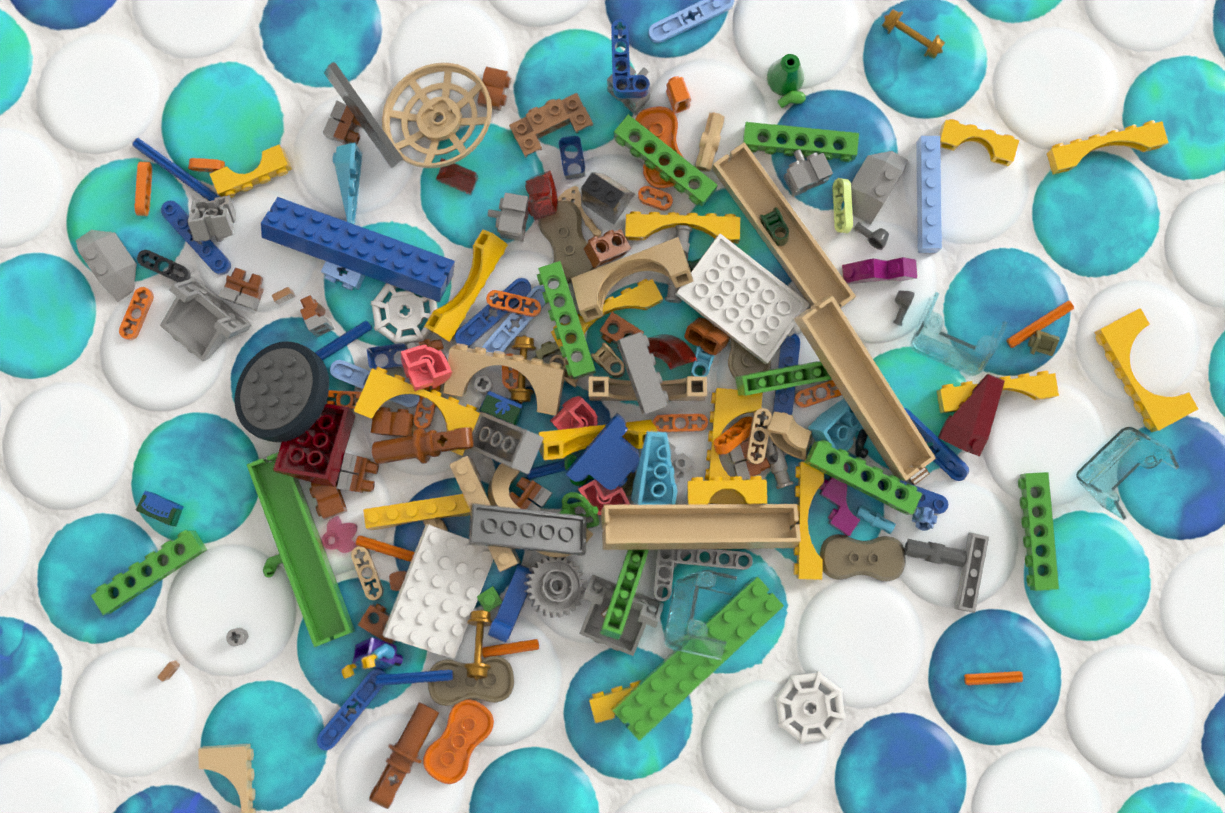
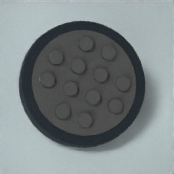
(281, 391)

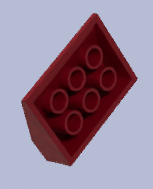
(320, 450)

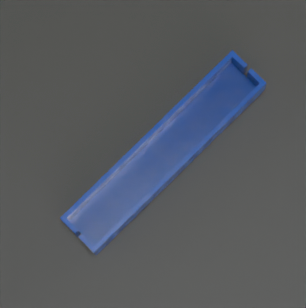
(357, 249)

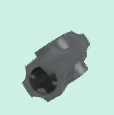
(935, 552)

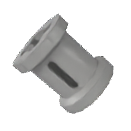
(478, 381)
(233, 632)

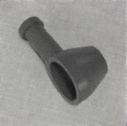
(877, 238)
(904, 300)

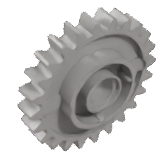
(568, 586)

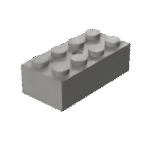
(642, 373)
(505, 442)

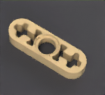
(761, 451)
(367, 557)

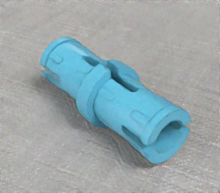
(875, 519)

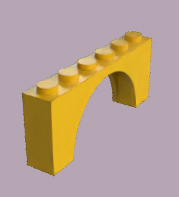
(383, 387)
(726, 408)
(1155, 409)

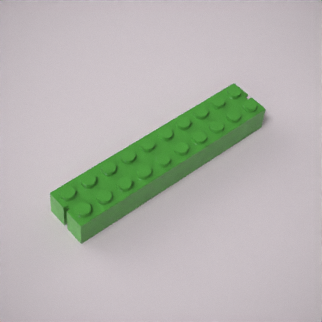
(301, 552)
(684, 672)

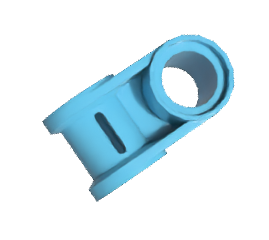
(703, 361)

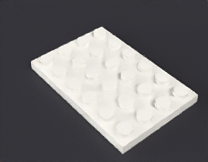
(742, 299)
(439, 592)

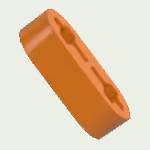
(205, 165)
(656, 193)
(505, 375)

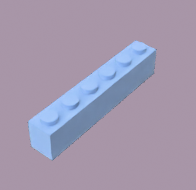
(929, 194)

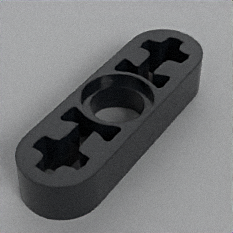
(154, 256)

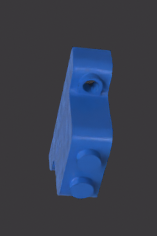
(607, 457)

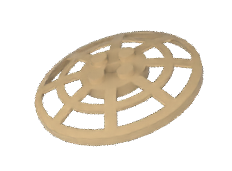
(437, 107)

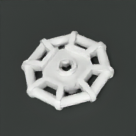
(398, 320)
(817, 698)

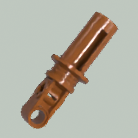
(422, 445)
(403, 755)

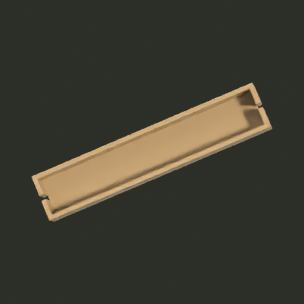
(802, 255)
(864, 388)
(700, 526)

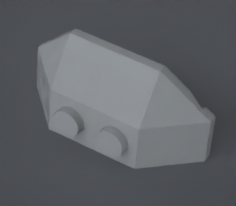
(875, 183)
(108, 262)

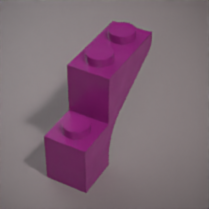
(880, 270)
(836, 493)

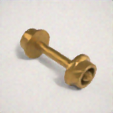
(892, 21)
(521, 394)
(477, 669)

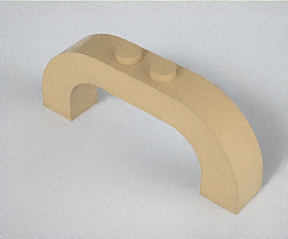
(499, 496)

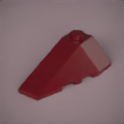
(973, 421)

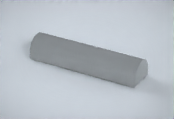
(971, 572)

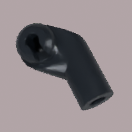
(859, 444)

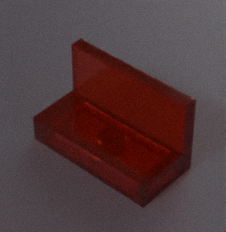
(457, 177)

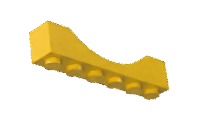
(1143, 138)
(642, 226)
(486, 254)
(641, 297)
(1036, 387)
(563, 442)
(409, 512)
(808, 561)

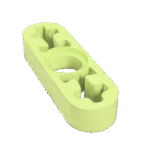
(841, 188)

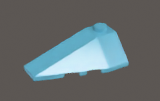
(348, 170)
(836, 426)
(655, 475)

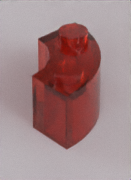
(542, 195)
(671, 350)

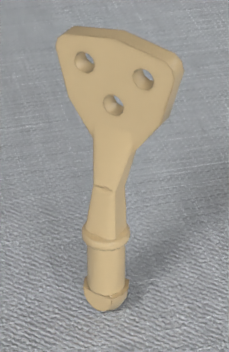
(578, 202)

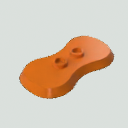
(664, 125)
(450, 754)

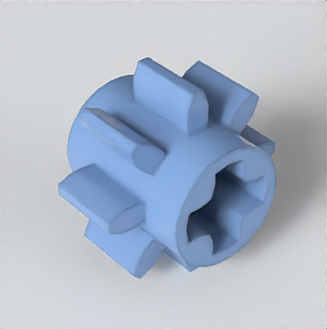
(924, 518)

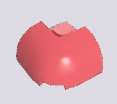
(425, 367)
(575, 415)
(600, 496)

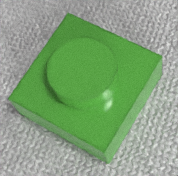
(489, 599)

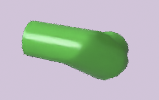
(792, 97)
(271, 565)

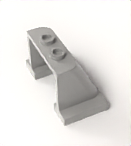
(201, 319)
(642, 612)

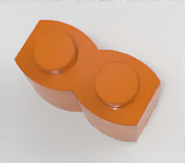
(678, 94)

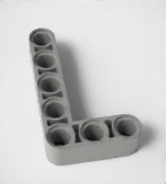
(694, 560)

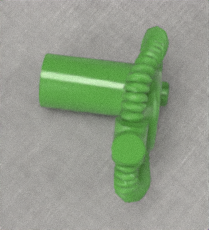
(585, 504)

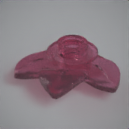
(342, 533)

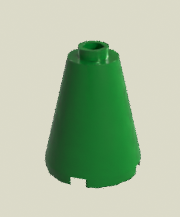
(785, 75)

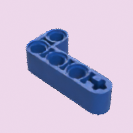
(623, 59)
(511, 605)

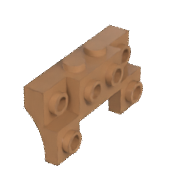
(548, 119)

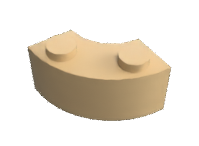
(789, 435)

